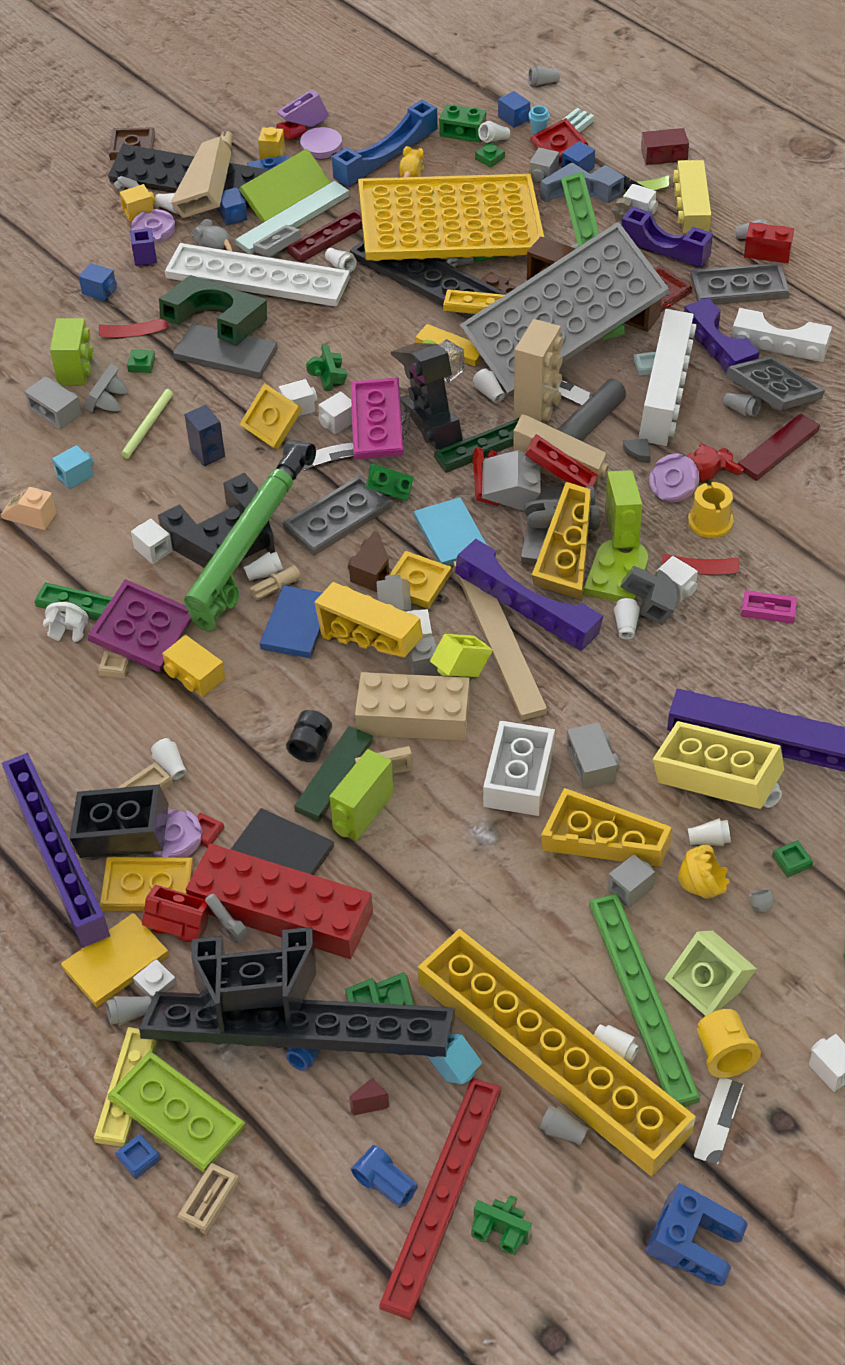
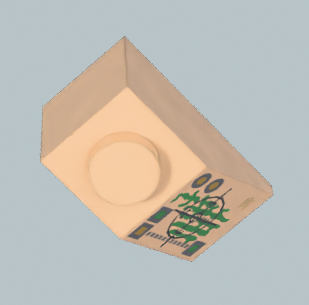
(31, 508)

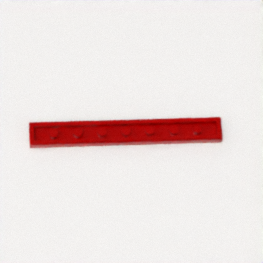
(440, 1199)

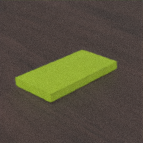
(284, 185)
(176, 1111)

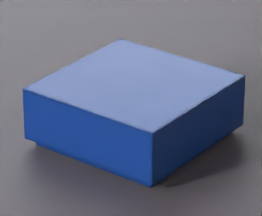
(137, 1156)

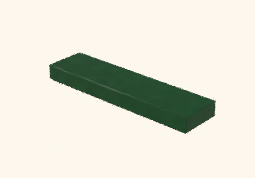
(462, 452)
(316, 797)

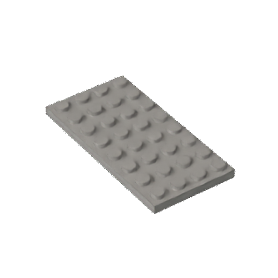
(582, 293)

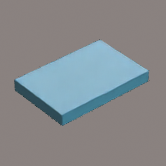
(447, 529)

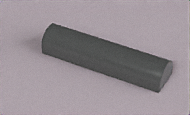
(594, 410)

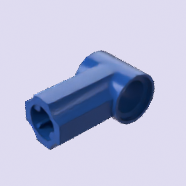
(377, 1171)

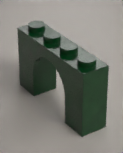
(193, 294)

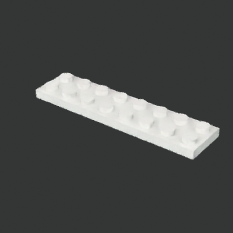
(259, 274)

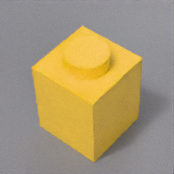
(271, 143)
(136, 201)

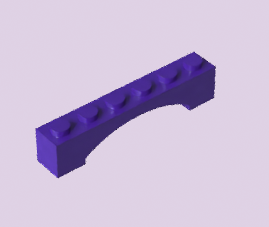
(572, 623)

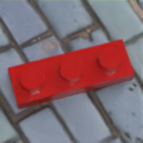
(559, 463)

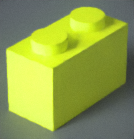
(460, 656)

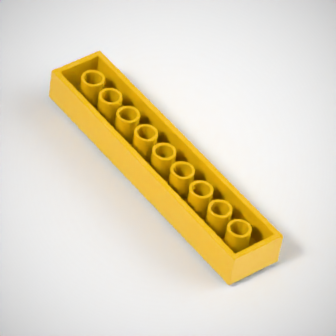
(557, 1052)

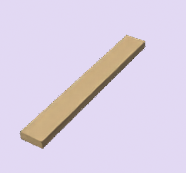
(505, 651)

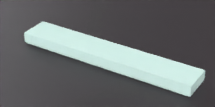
(295, 215)

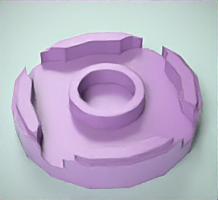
(321, 142)
(159, 220)
(674, 478)
(181, 835)

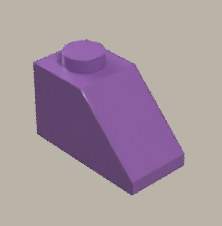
(305, 110)

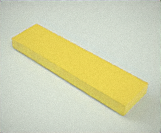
(114, 1123)

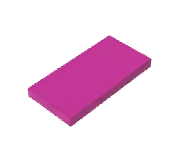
(376, 418)

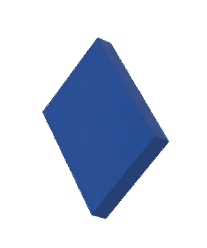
(293, 623)

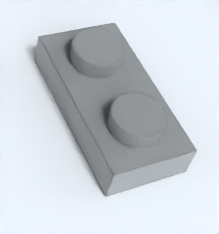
(277, 241)

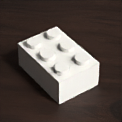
(519, 768)

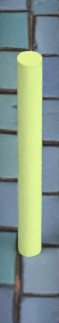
(146, 424)

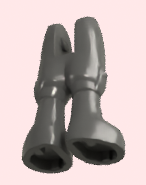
(541, 512)

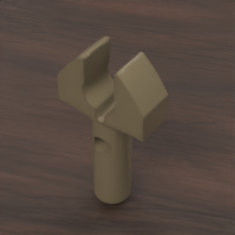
(623, 203)

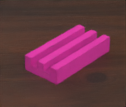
(767, 609)

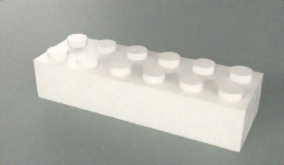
(667, 376)

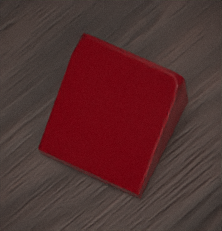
(369, 1098)

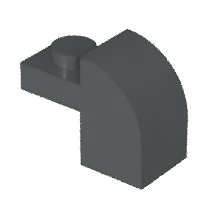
(657, 592)

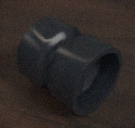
(309, 736)

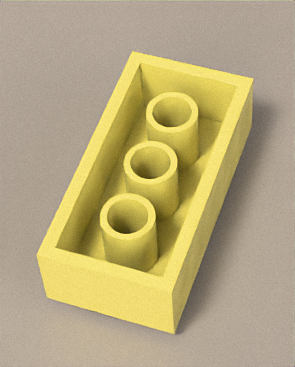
(719, 764)

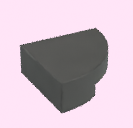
(638, 448)

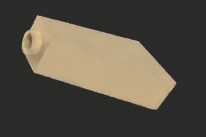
(204, 179)
(583, 453)

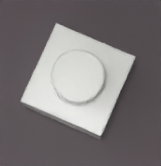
(154, 978)

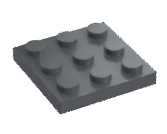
(774, 383)

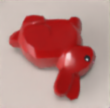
(711, 461)

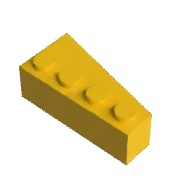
(565, 546)
(366, 621)
(603, 831)

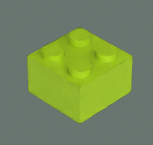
(71, 351)

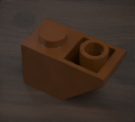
(370, 563)

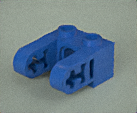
(676, 1227)

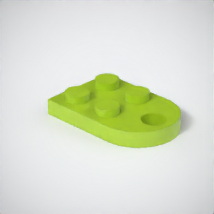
(610, 568)

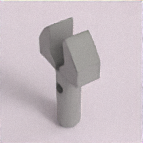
(231, 928)

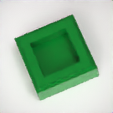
(792, 858)

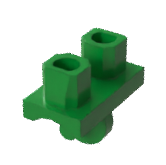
(327, 368)
(389, 482)
(503, 1219)

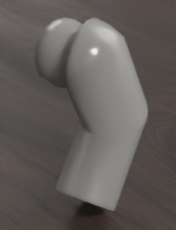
(124, 182)
(459, 261)

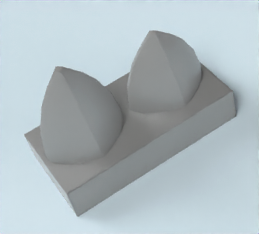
(100, 397)

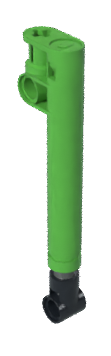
(216, 586)

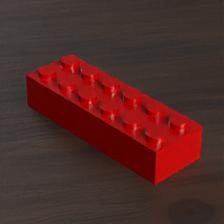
(283, 898)

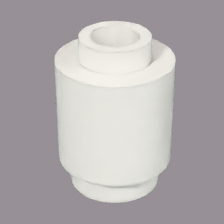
(618, 1041)

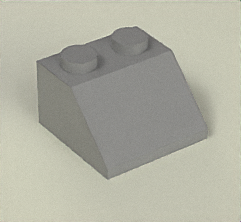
(511, 479)

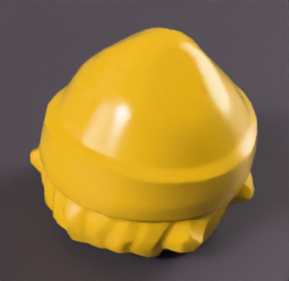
(702, 874)

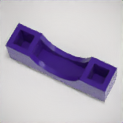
(644, 231)
(723, 349)

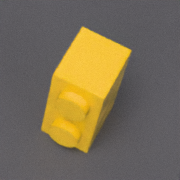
(193, 666)

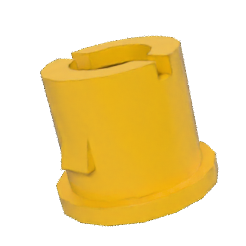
(711, 511)
(727, 1044)

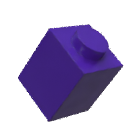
(143, 246)

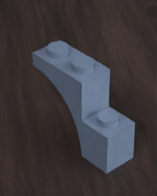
(601, 184)

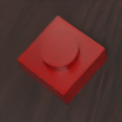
(291, 129)

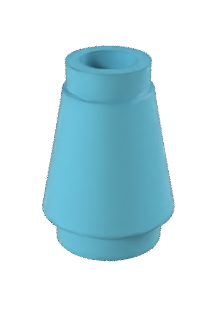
(538, 118)

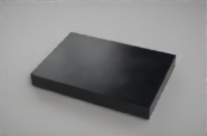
(283, 843)

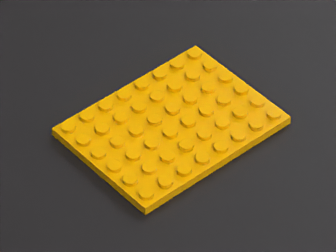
(448, 216)

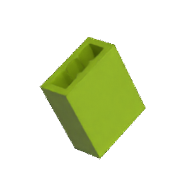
(623, 509)
(361, 795)

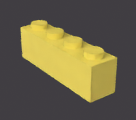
(692, 195)

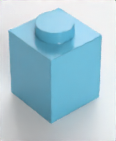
(73, 466)
(459, 1062)

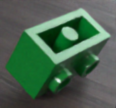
(461, 122)

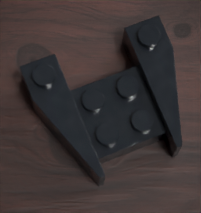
(427, 399)
(202, 540)
(254, 977)

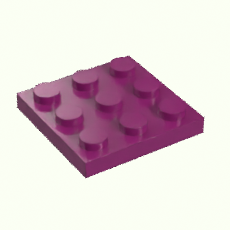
(140, 625)

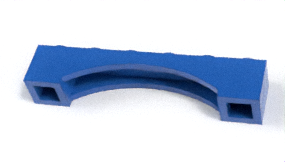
(417, 124)

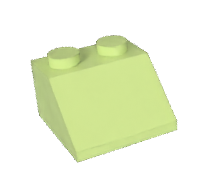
(709, 972)

